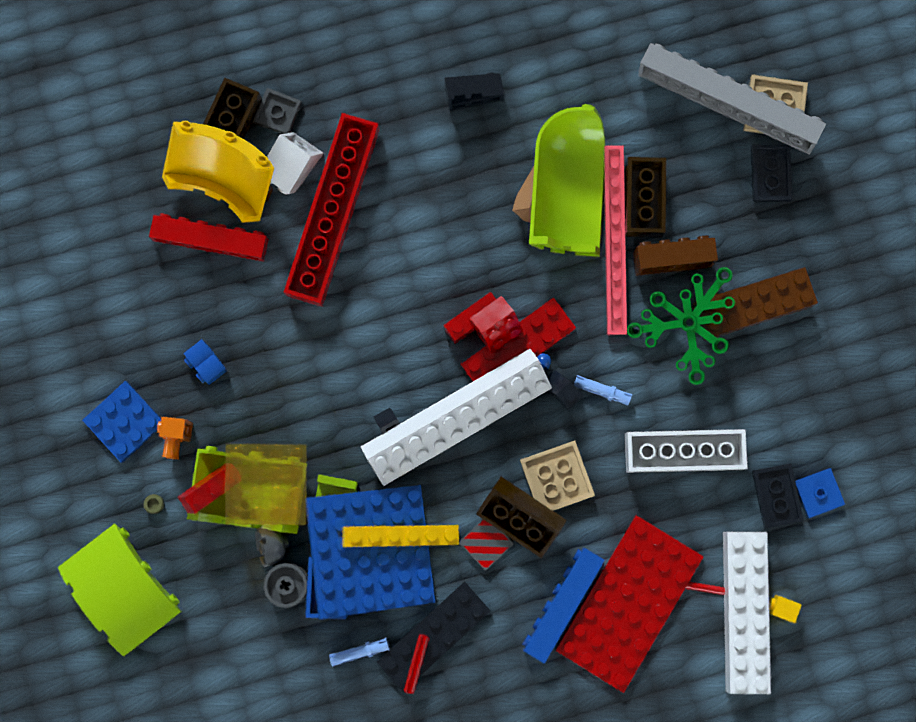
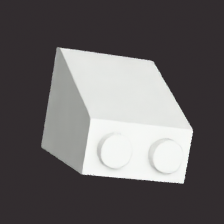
(292, 161)

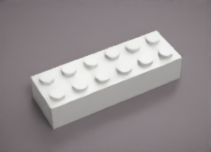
(685, 451)

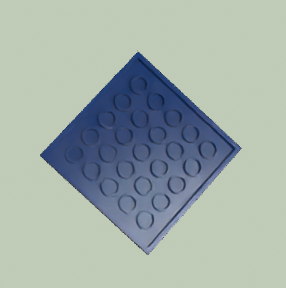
(367, 577)

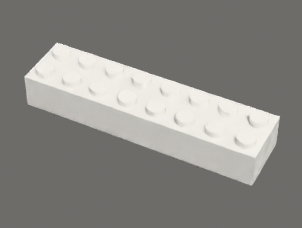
(746, 613)

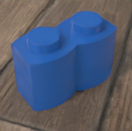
(205, 362)

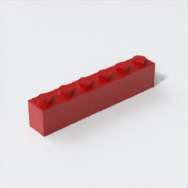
(208, 237)

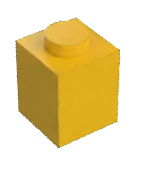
(784, 608)

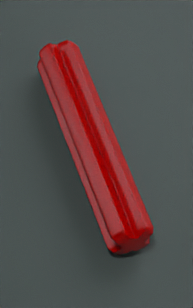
(416, 664)

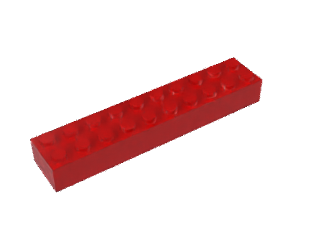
(332, 210)

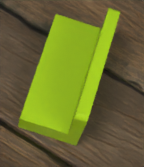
(334, 486)

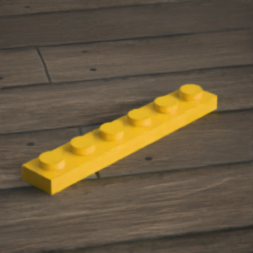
(400, 535)

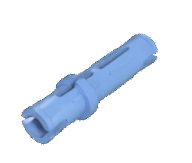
(603, 390)
(365, 650)

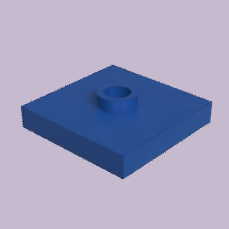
(819, 493)

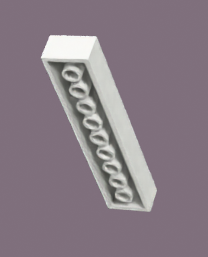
(456, 417)

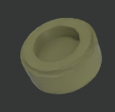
(154, 504)

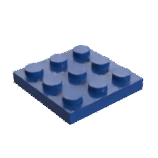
(123, 421)

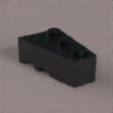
(473, 90)

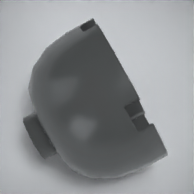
(271, 546)

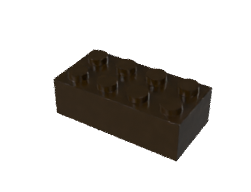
(233, 108)
(645, 197)
(521, 517)

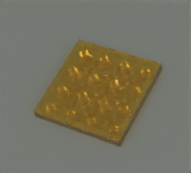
(266, 484)

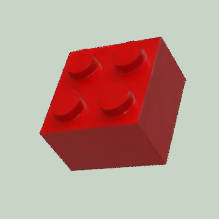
(496, 324)

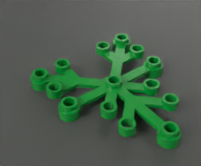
(703, 303)

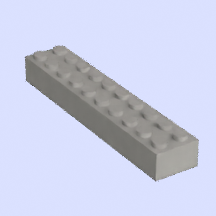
(731, 98)

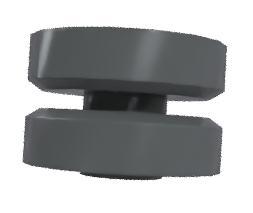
(275, 585)

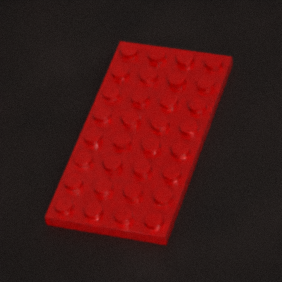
(629, 603)

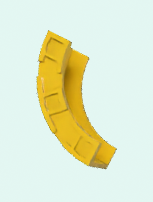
(220, 166)

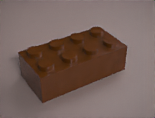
(675, 256)

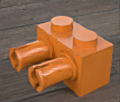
(174, 432)

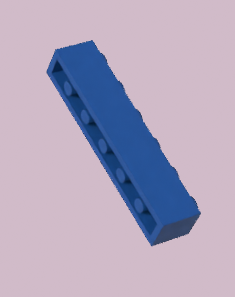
(563, 605)

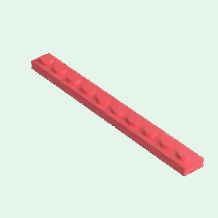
(615, 240)

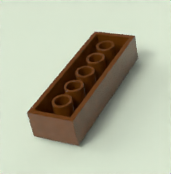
(762, 302)

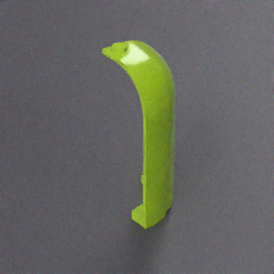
(569, 183)

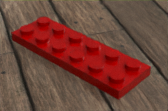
(539, 333)

